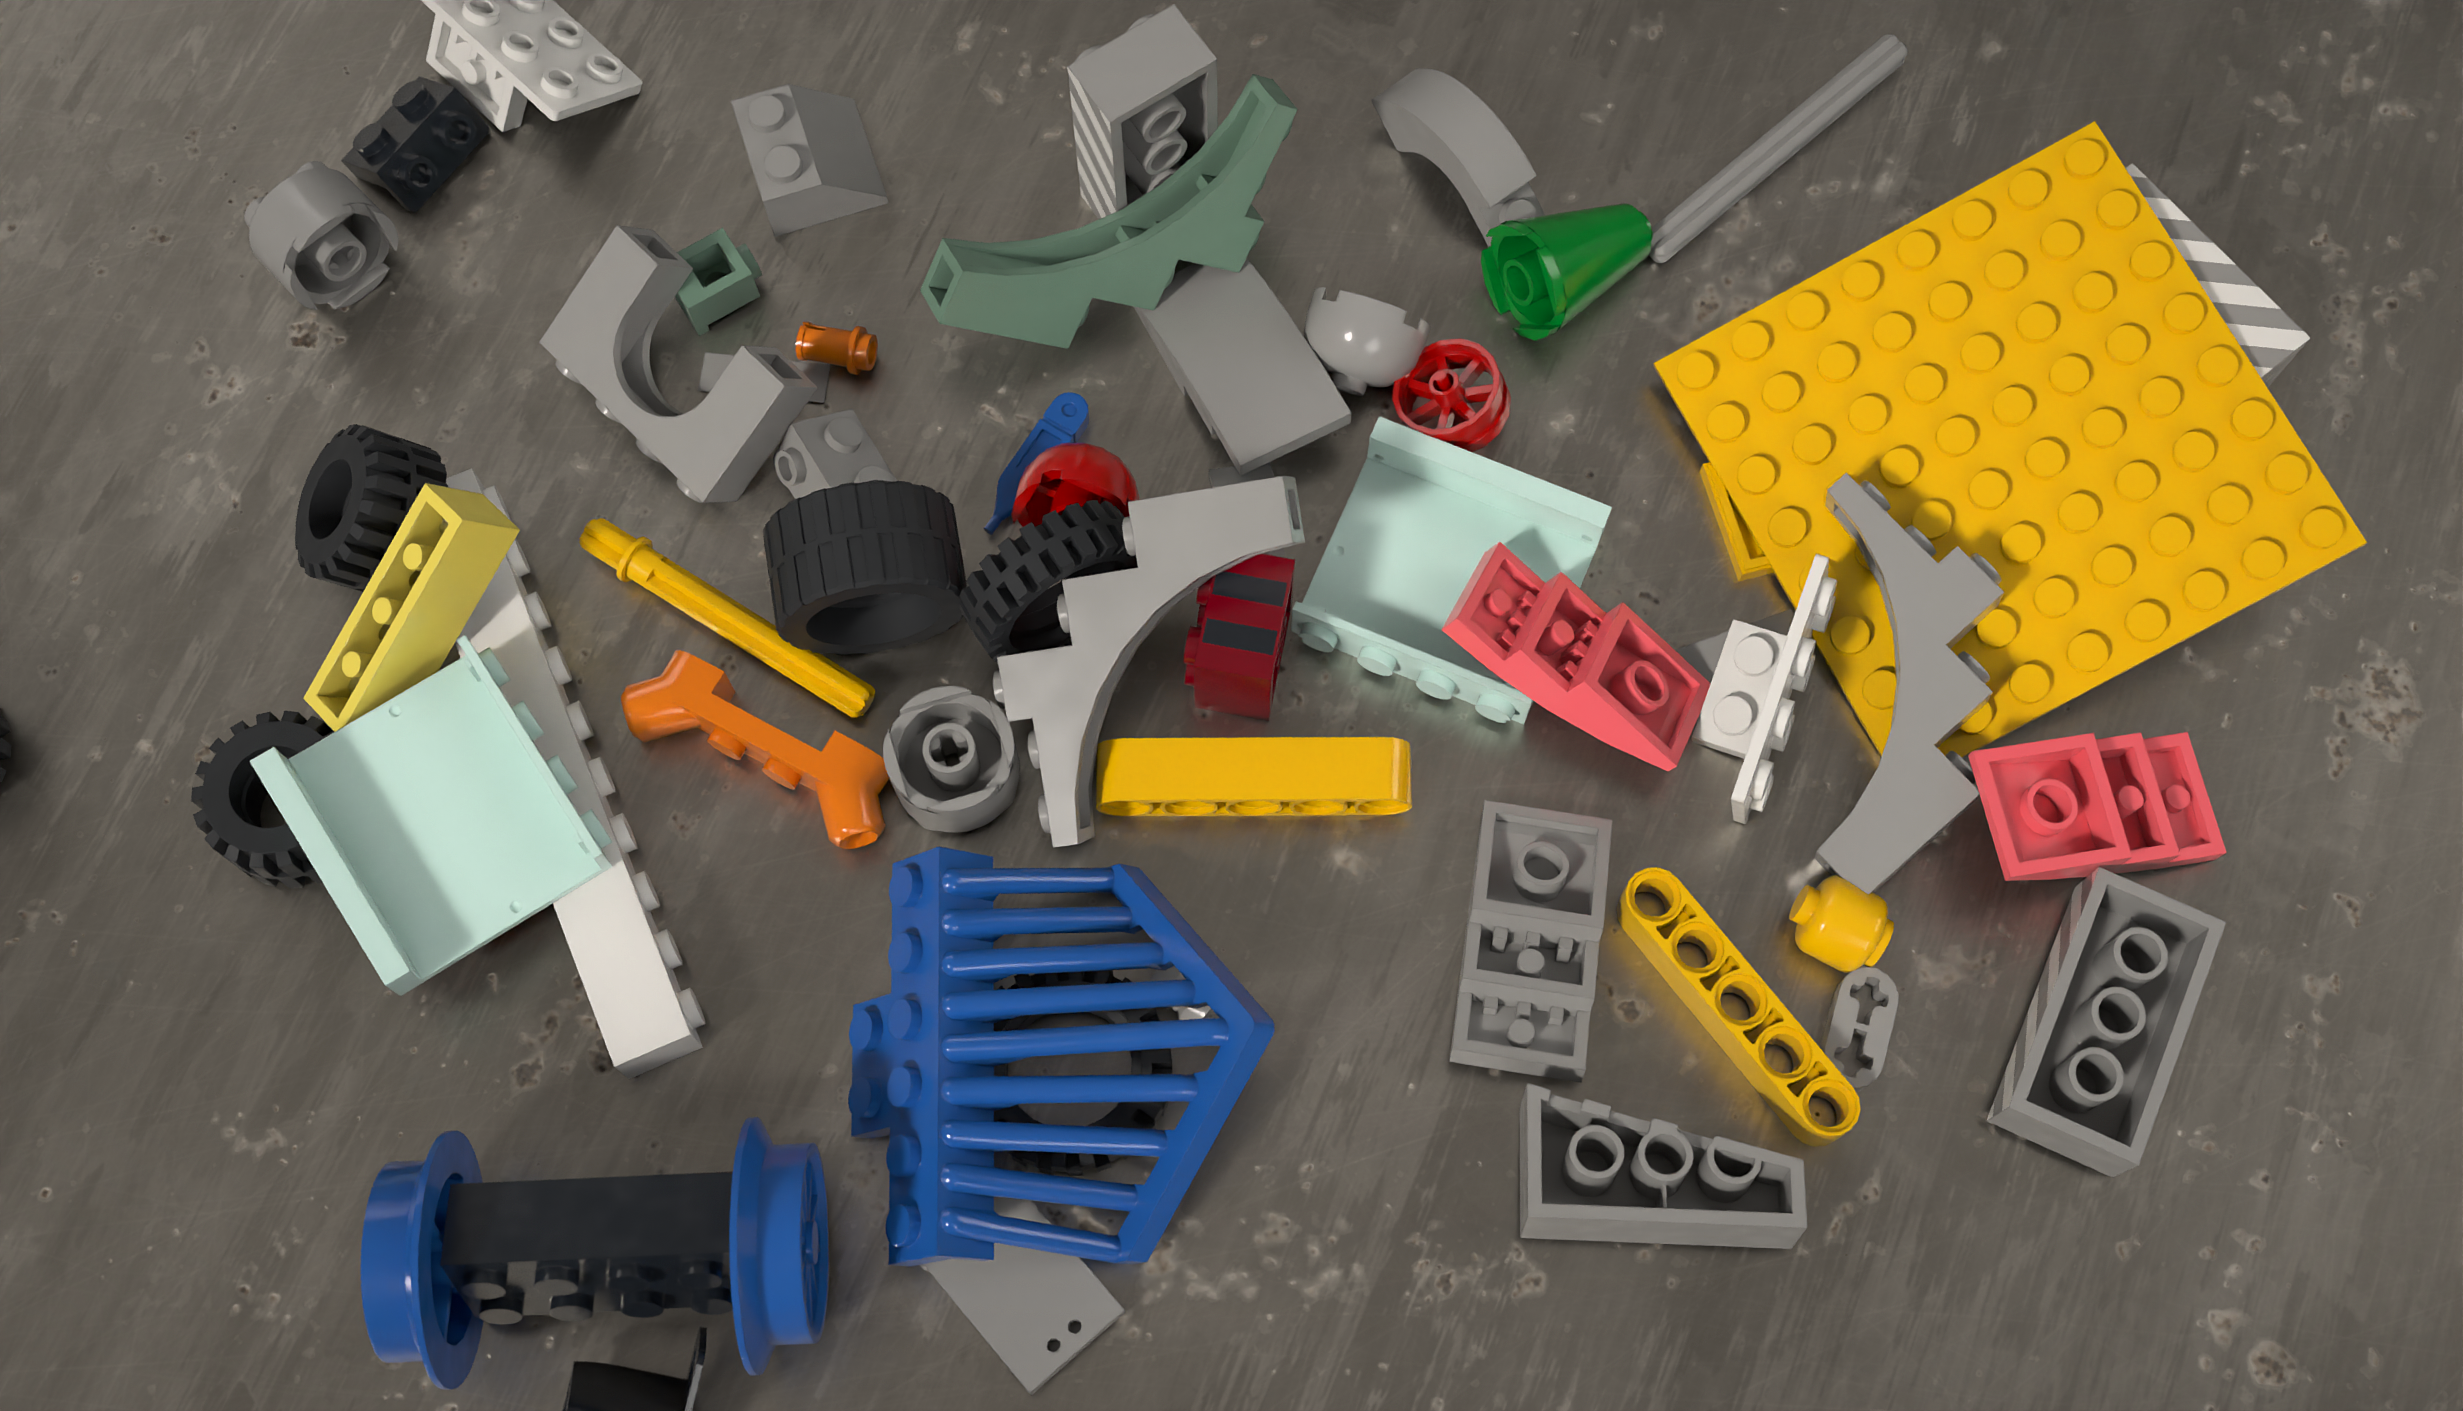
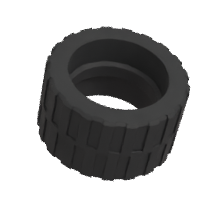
(864, 567)

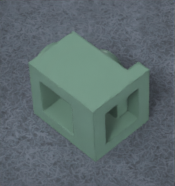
(719, 280)

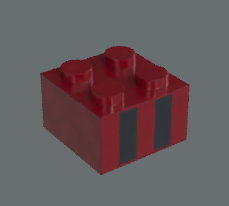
(1240, 637)

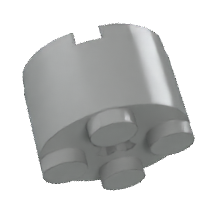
(321, 237)
(947, 723)

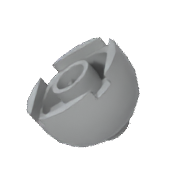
(1362, 340)

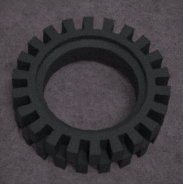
(1125, 1114)

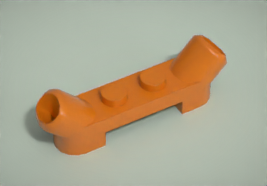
(698, 696)

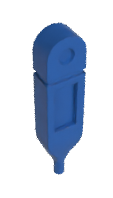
(1061, 423)

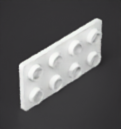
(523, 51)
(1751, 688)

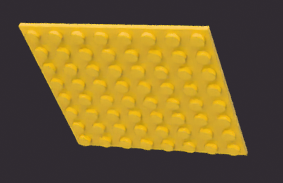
(2039, 396)

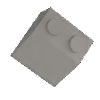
(808, 156)

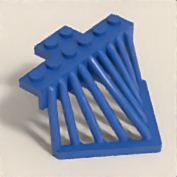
(932, 1052)

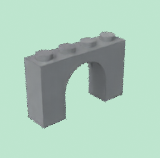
(605, 346)

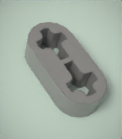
(1874, 1032)

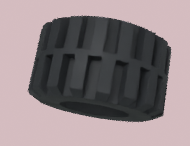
(359, 501)
(235, 794)

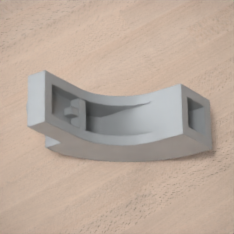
(1466, 140)

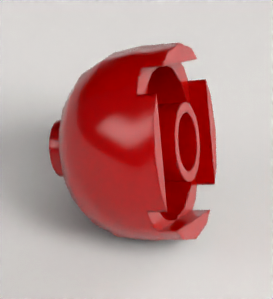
(1070, 476)

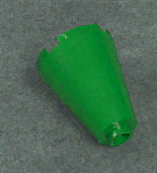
(1561, 263)

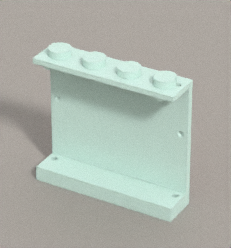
(1411, 546)
(437, 820)

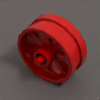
(1453, 395)

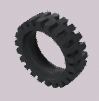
(1010, 596)

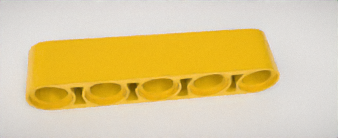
(1253, 776)
(1740, 1039)

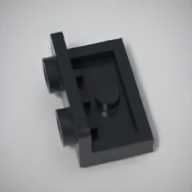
(417, 141)

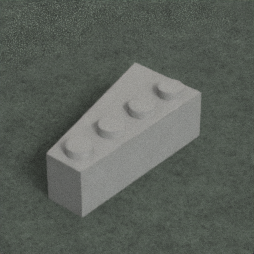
(1649, 1182)

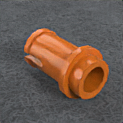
(837, 346)

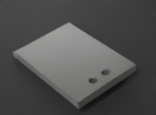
(1029, 1301)

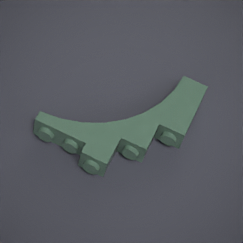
(1197, 215)

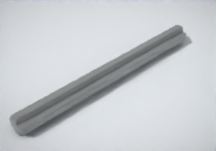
(1776, 147)

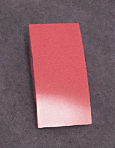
(1577, 660)
(2095, 804)

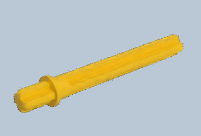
(641, 563)

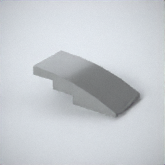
(1243, 364)
(1532, 941)

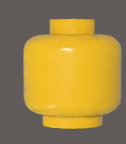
(1841, 924)

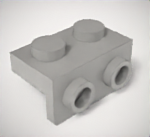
(828, 453)

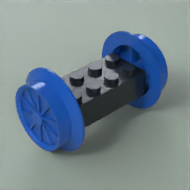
(464, 1252)

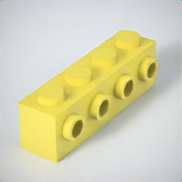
(413, 603)

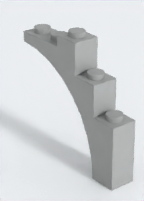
(1068, 688)
(1936, 691)

